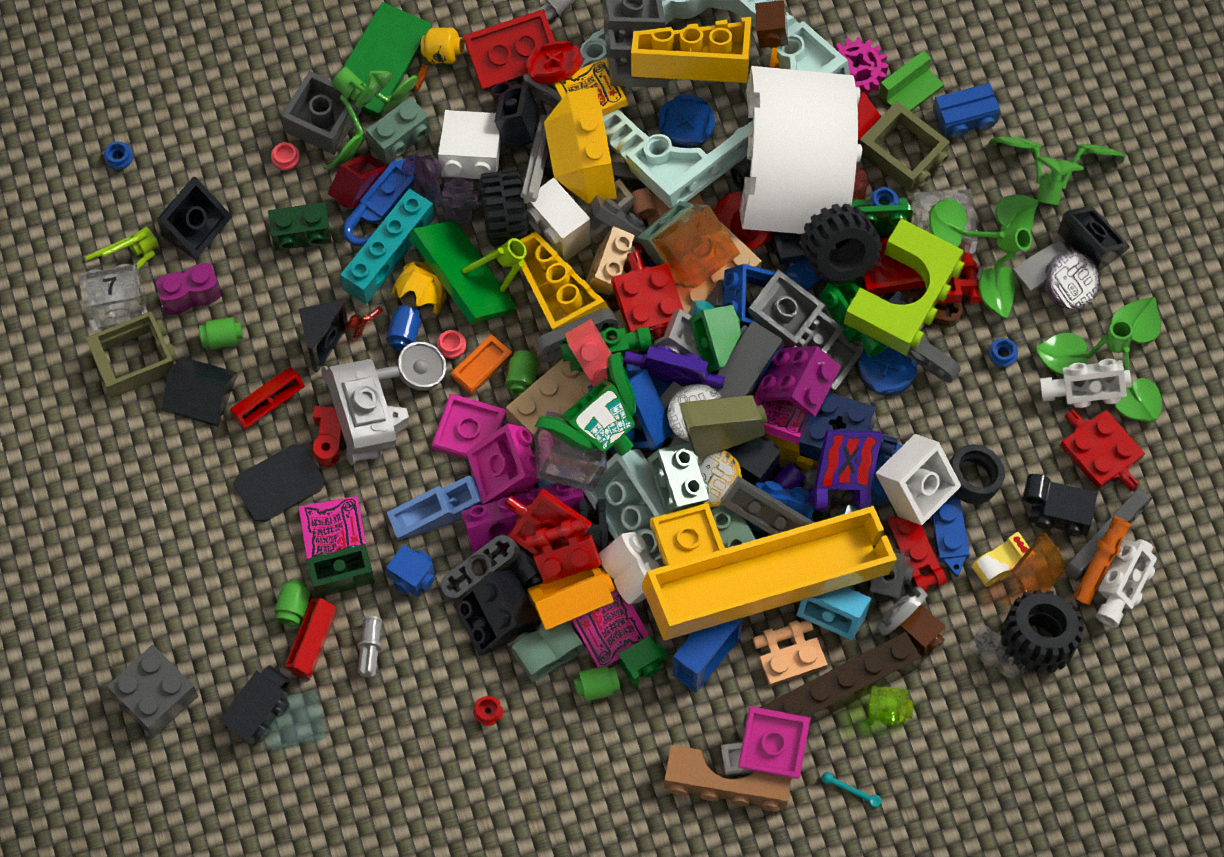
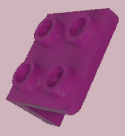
(801, 377)

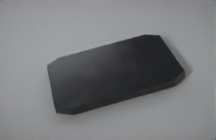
(279, 482)

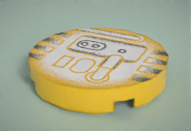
(719, 472)

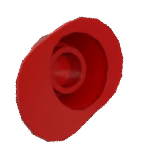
(728, 213)

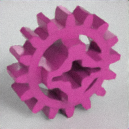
(858, 55)

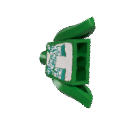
(600, 415)

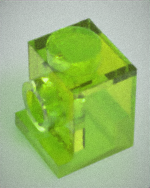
(889, 705)

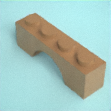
(690, 774)

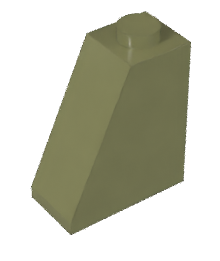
(722, 423)

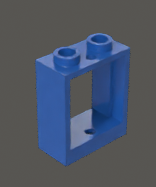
(735, 287)
(648, 411)
(704, 653)

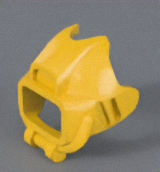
(424, 284)

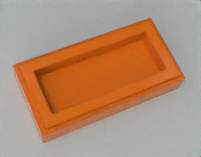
(481, 364)

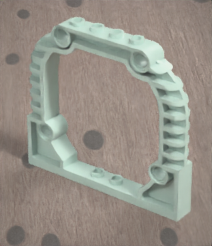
(682, 173)

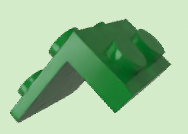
(885, 217)

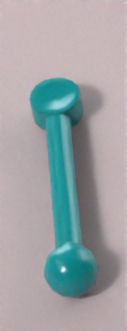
(874, 800)

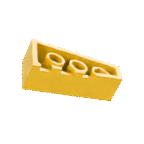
(694, 52)
(556, 285)

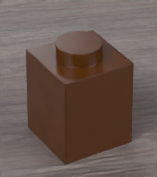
(771, 24)
(923, 630)

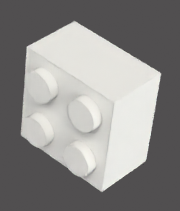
(559, 220)
(918, 479)

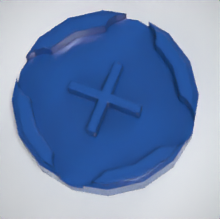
(686, 121)
(887, 372)

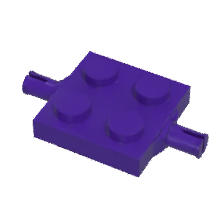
(671, 367)

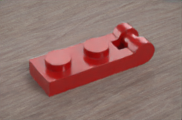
(914, 543)

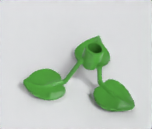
(355, 89)
(1051, 184)
(1016, 217)
(1134, 322)

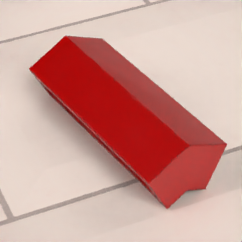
(264, 393)
(311, 638)

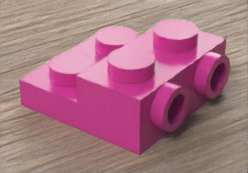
(503, 463)

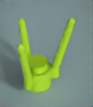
(140, 243)
(508, 255)

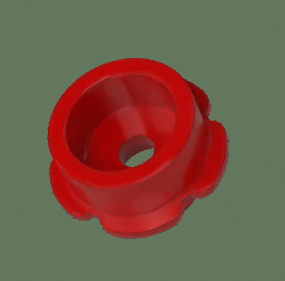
(484, 703)

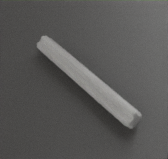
(536, 163)

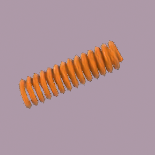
(422, 77)

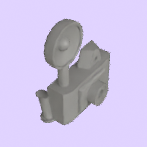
(361, 404)

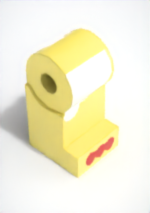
(999, 562)

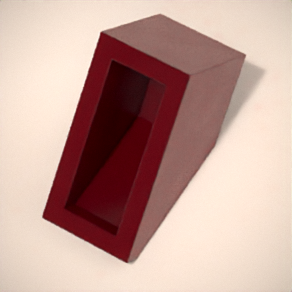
(355, 179)

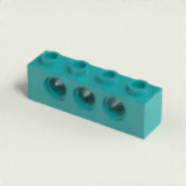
(386, 246)

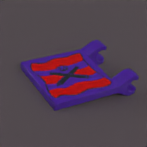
(846, 464)

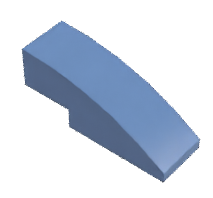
(434, 508)

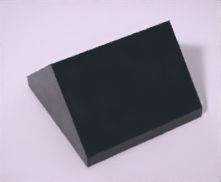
(193, 219)
(1092, 235)
(323, 329)
(198, 390)

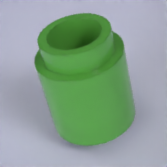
(220, 333)
(521, 372)
(292, 603)
(597, 683)

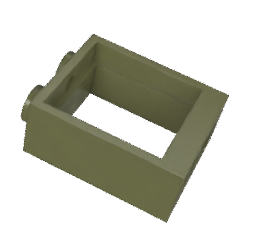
(891, 119)
(122, 333)

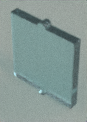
(300, 722)

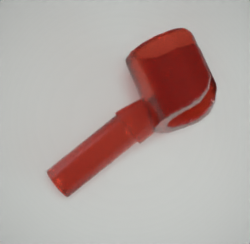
(358, 322)

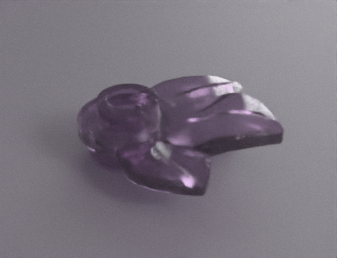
(426, 175)

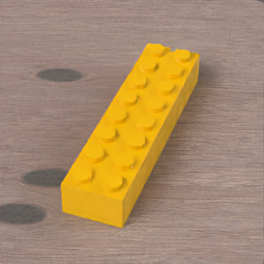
(768, 573)

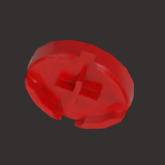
(554, 62)

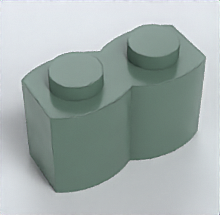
(546, 649)

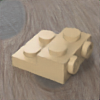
(610, 260)

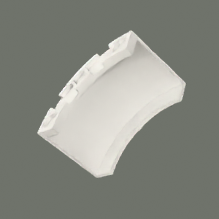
(798, 147)

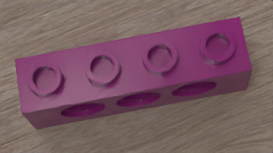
(493, 519)

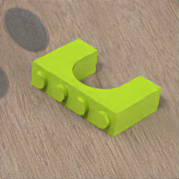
(902, 324)

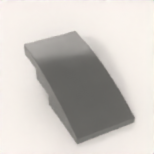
(620, 22)
(798, 320)

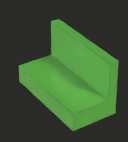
(911, 83)

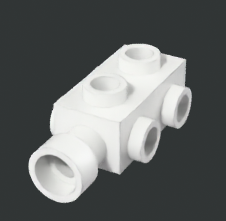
(1092, 387)
(1125, 580)

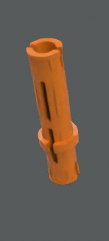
(1104, 555)

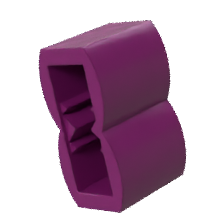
(183, 290)

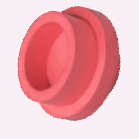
(285, 156)
(451, 344)

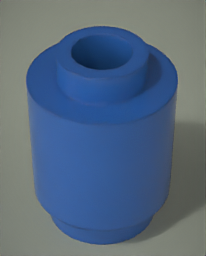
(403, 327)

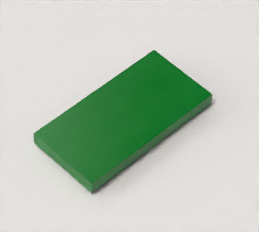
(387, 45)
(447, 253)

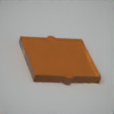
(1039, 566)

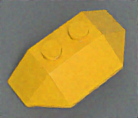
(580, 146)

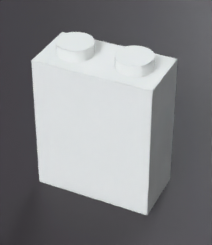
(469, 144)

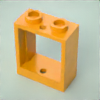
(571, 596)

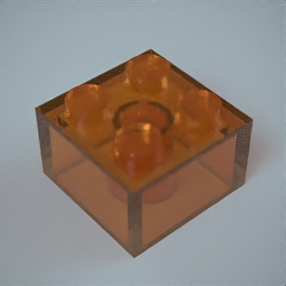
(695, 246)

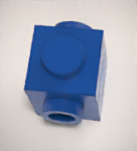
(411, 571)

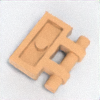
(792, 661)

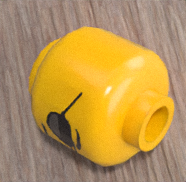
(442, 45)

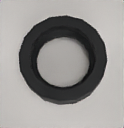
(986, 459)

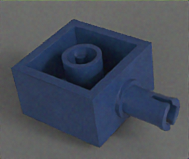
(840, 414)

